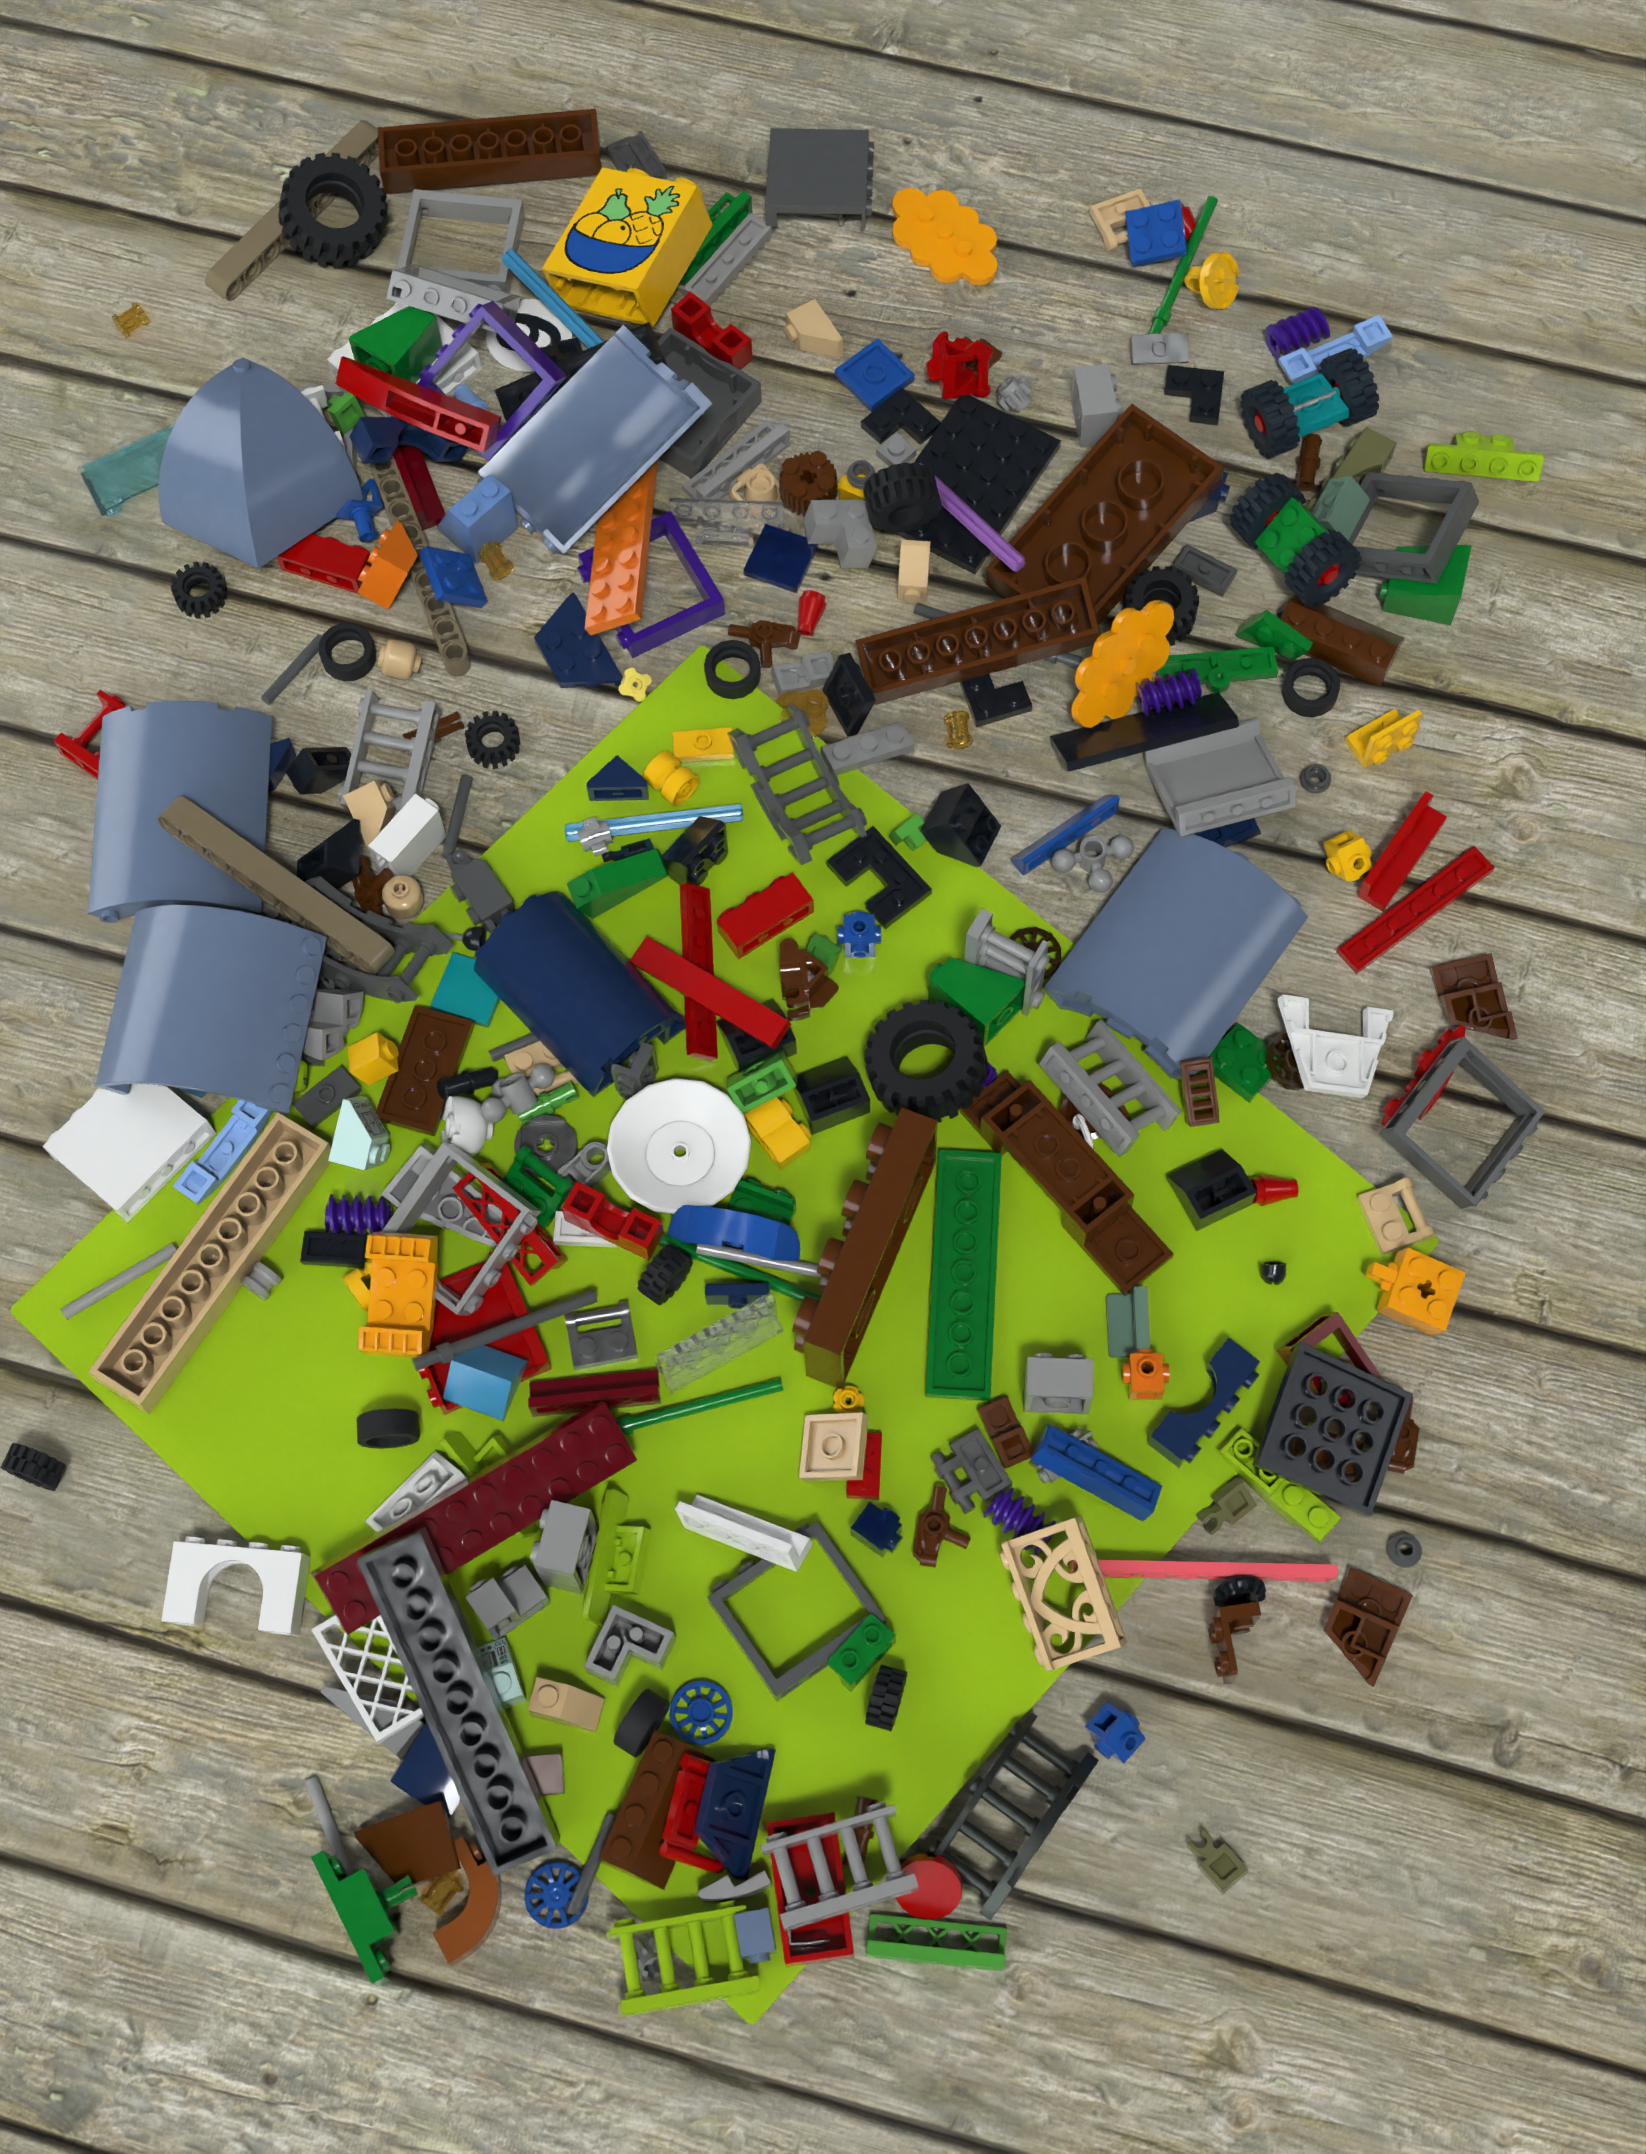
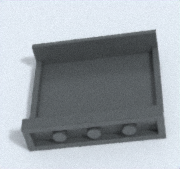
(819, 172)

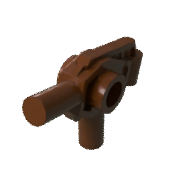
(767, 636)
(369, 889)
(1405, 1448)
(933, 1529)

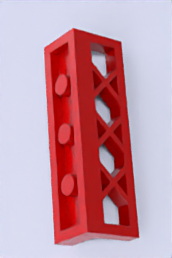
(1402, 854)
(537, 1238)

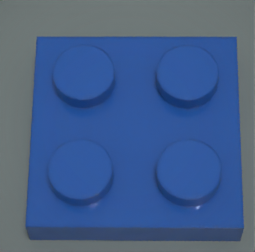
(1156, 233)
(874, 374)
(453, 577)

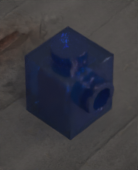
(878, 1529)

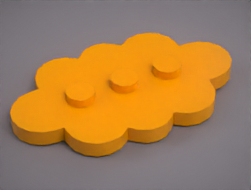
(944, 236)
(1121, 659)

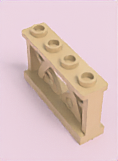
(1102, 1621)

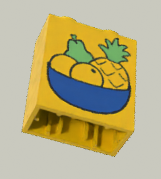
(628, 245)

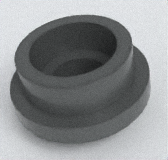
(857, 468)
(1316, 771)
(1400, 1559)

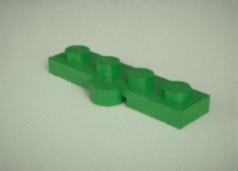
(1222, 667)

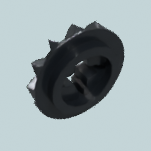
(1239, 1591)

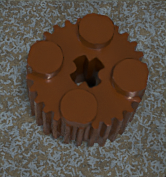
(807, 479)

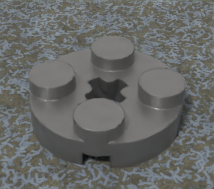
(548, 1128)

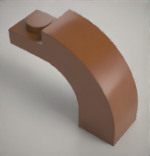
(477, 1920)

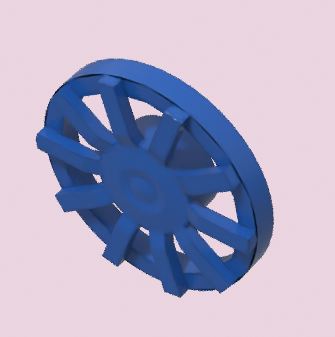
(701, 1713)
(555, 1895)

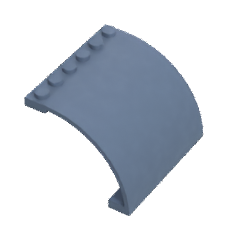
(213, 1004)

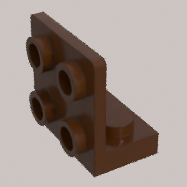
(1228, 1622)

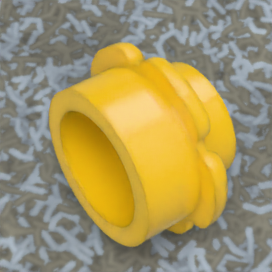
(841, 1395)

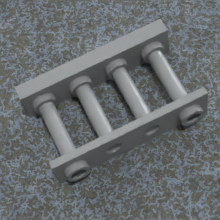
(418, 747)
(1001, 954)
(1092, 1101)
(864, 1891)

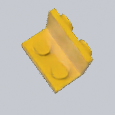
(1384, 736)

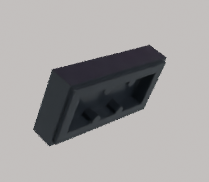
(333, 1249)

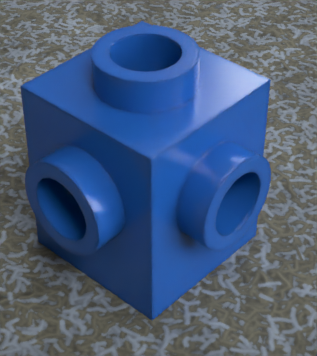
(859, 935)
(1121, 1736)

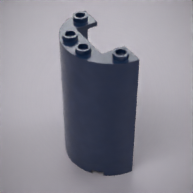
(573, 988)

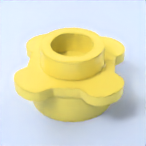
(627, 688)

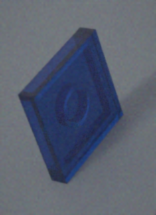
(780, 558)

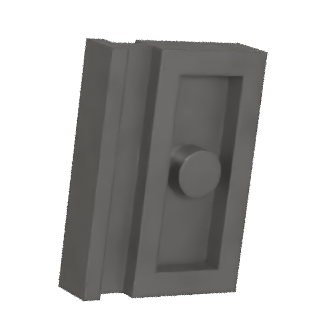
(636, 153)

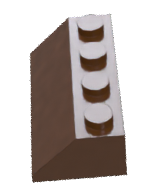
(1344, 640)
(642, 1817)

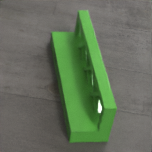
(936, 1955)

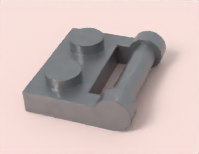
(603, 1345)

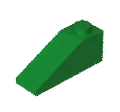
(616, 882)

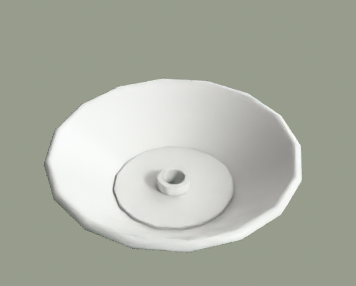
(673, 1118)

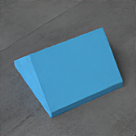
(484, 1381)

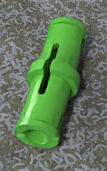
(549, 1102)

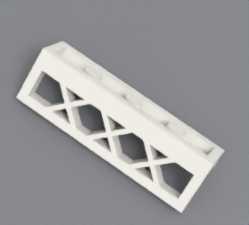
(744, 1532)

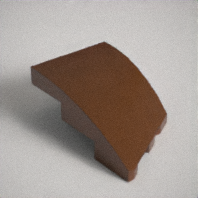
(1474, 996)
(1367, 1621)
(413, 1844)

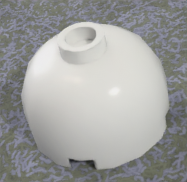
(465, 1125)

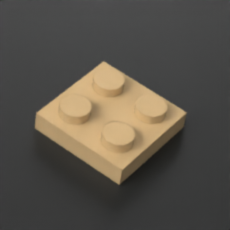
(833, 1447)

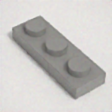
(867, 748)

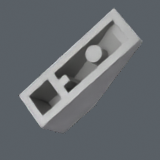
(397, 1743)

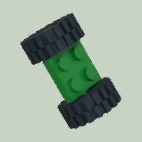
(1308, 554)

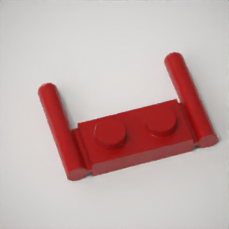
(682, 1817)

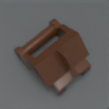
(803, 981)

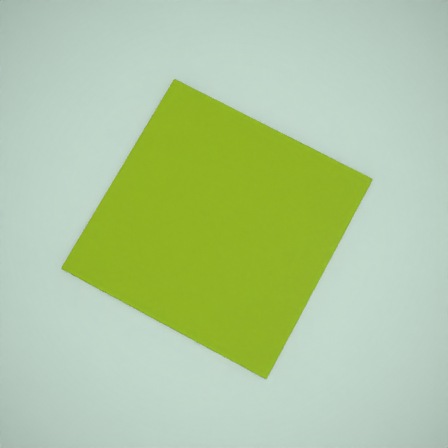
(277, 1384)

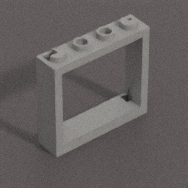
(471, 209)
(446, 293)
(422, 1194)

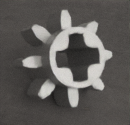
(1014, 393)
(595, 836)
(647, 1958)

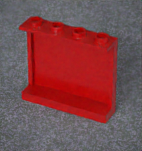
(499, 1306)

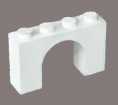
(197, 1564)

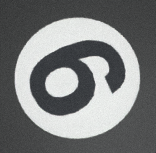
(538, 324)

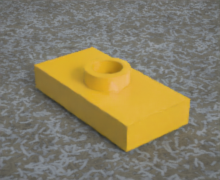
(702, 745)

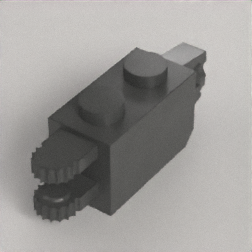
(479, 889)

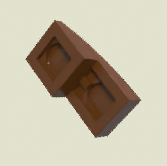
(1005, 1432)

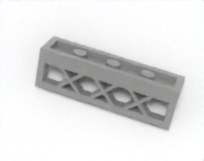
(759, 452)

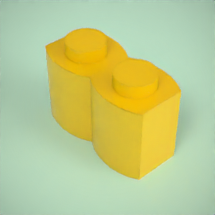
(778, 1132)

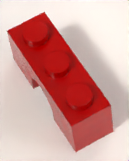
(694, 320)
(594, 1214)

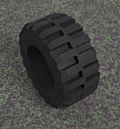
(337, 177)
(922, 1026)

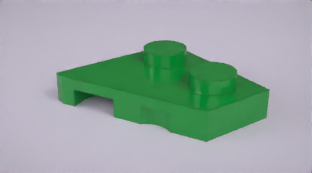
(1269, 631)

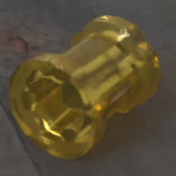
(130, 319)
(495, 560)
(958, 731)
(440, 1894)

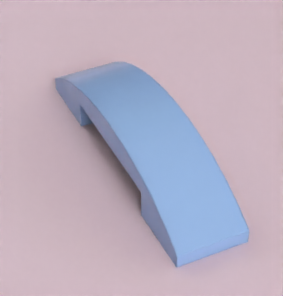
(1365, 338)
(224, 1152)

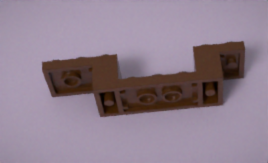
(1073, 1176)

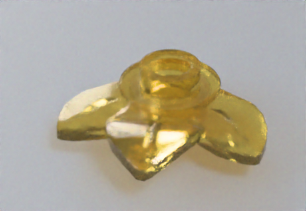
(815, 711)

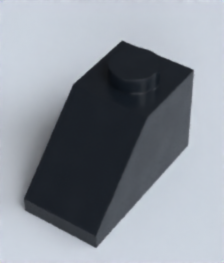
(319, 769)

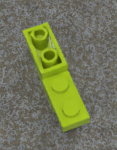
(1289, 1500)

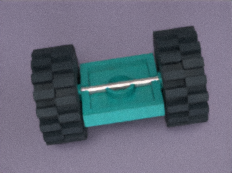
(1282, 415)

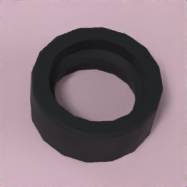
(338, 634)
(730, 649)
(1316, 668)
(388, 1428)
(640, 1722)

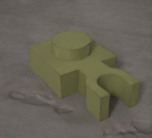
(1230, 1505)
(1219, 1864)

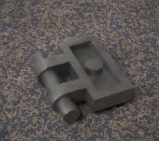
(980, 1466)

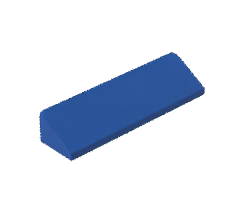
(1066, 833)
(1096, 1473)

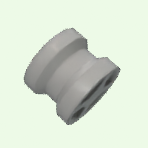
(261, 1280)

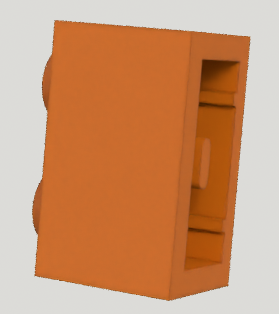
(388, 567)

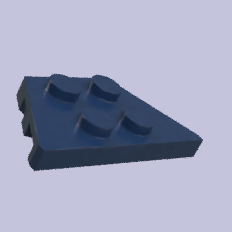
(572, 652)
(734, 1807)

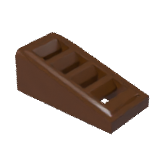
(1204, 1116)

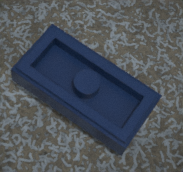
(735, 1294)

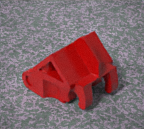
(950, 368)

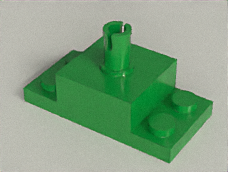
(364, 1911)

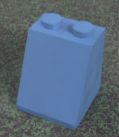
(480, 517)

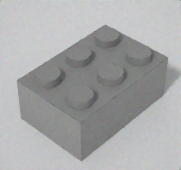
(565, 1546)

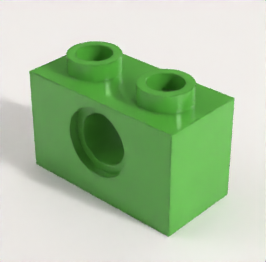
(762, 1082)

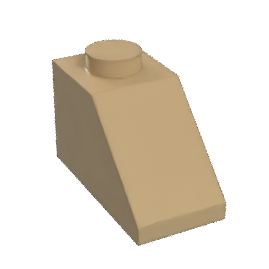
(813, 330)
(914, 571)
(372, 806)
(565, 1705)

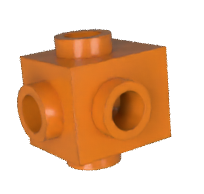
(1145, 1375)

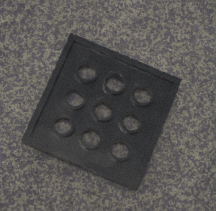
(1285, 1424)

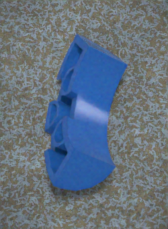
(737, 1229)

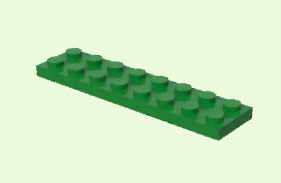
(964, 1275)

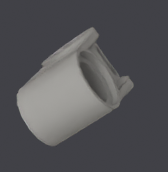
(582, 1171)

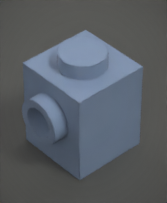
(755, 1935)

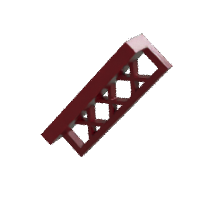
(419, 486)
(579, 1393)

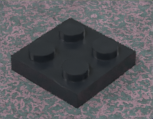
(849, 694)

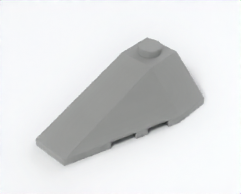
(446, 1207)

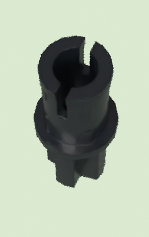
(466, 1082)

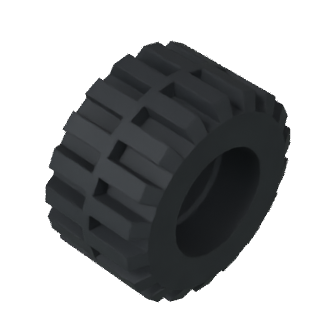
(902, 497)
(1166, 587)

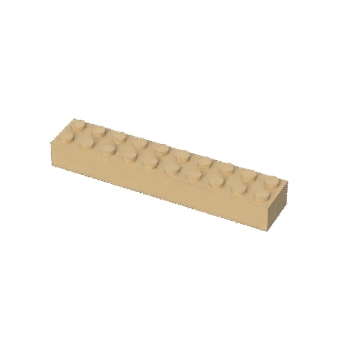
(211, 1263)

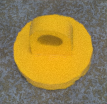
(1215, 280)

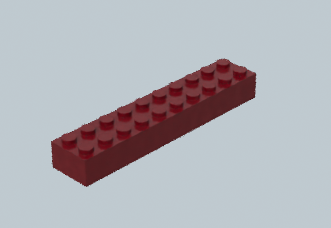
(489, 1505)

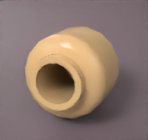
(398, 659)
(402, 897)

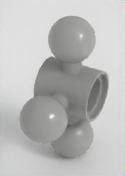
(1099, 879)
(516, 1093)

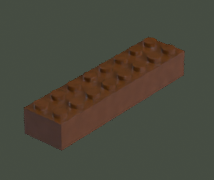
(489, 151)
(979, 640)

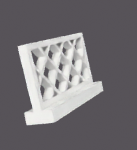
(397, 1725)

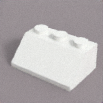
(425, 1484)

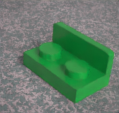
(754, 1199)
(861, 1651)

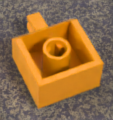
(1403, 1300)

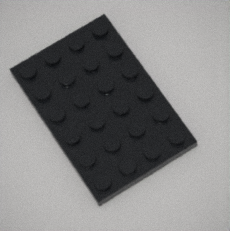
(990, 466)

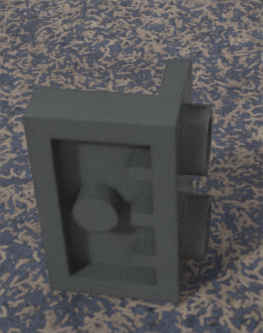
(642, 1071)

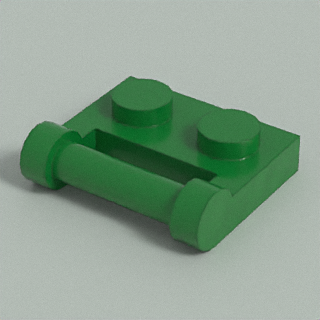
(533, 1190)

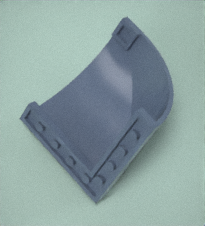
(252, 466)

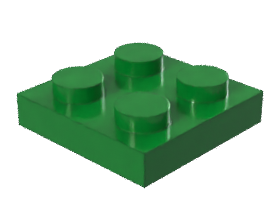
(1241, 1062)

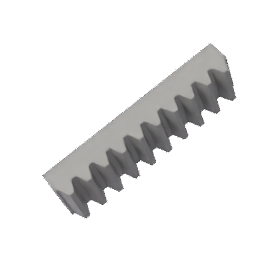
(729, 259)

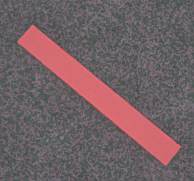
(1214, 1570)

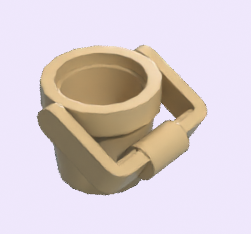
(758, 483)

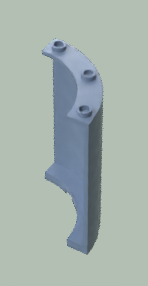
(594, 440)
(144, 764)
(1179, 948)

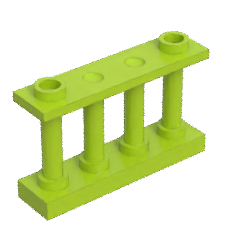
(704, 1986)

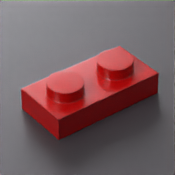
(870, 1485)

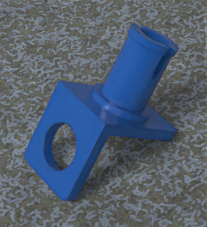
(363, 511)

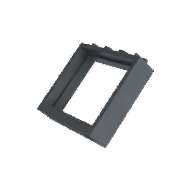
(1408, 565)
(1510, 1145)
(818, 1660)

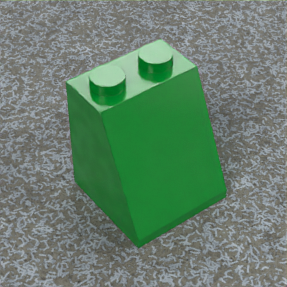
(399, 343)
(1424, 599)
(981, 993)

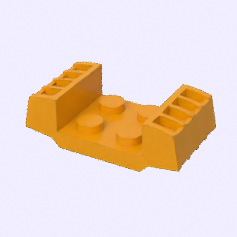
(400, 1294)

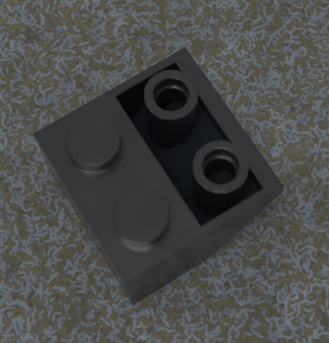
(961, 826)
(697, 851)
(334, 858)
(746, 1049)
(831, 1095)
(1212, 1189)

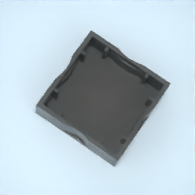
(728, 388)

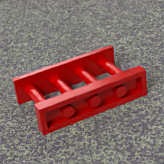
(75, 748)

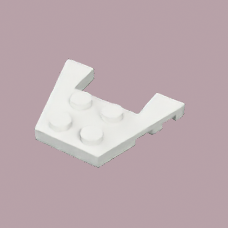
(1334, 1060)

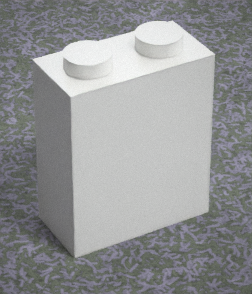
(408, 837)

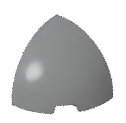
(330, 1019)

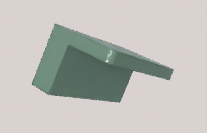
(1341, 505)
(1127, 1323)

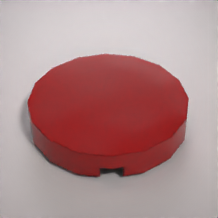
(938, 1887)

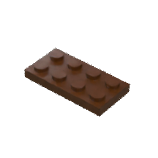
(428, 1052)

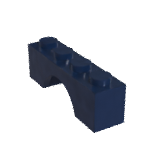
(379, 436)
(1180, 1433)

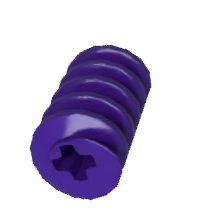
(1296, 330)
(1169, 691)
(357, 1215)
(1017, 1517)

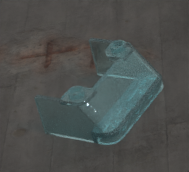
(125, 471)

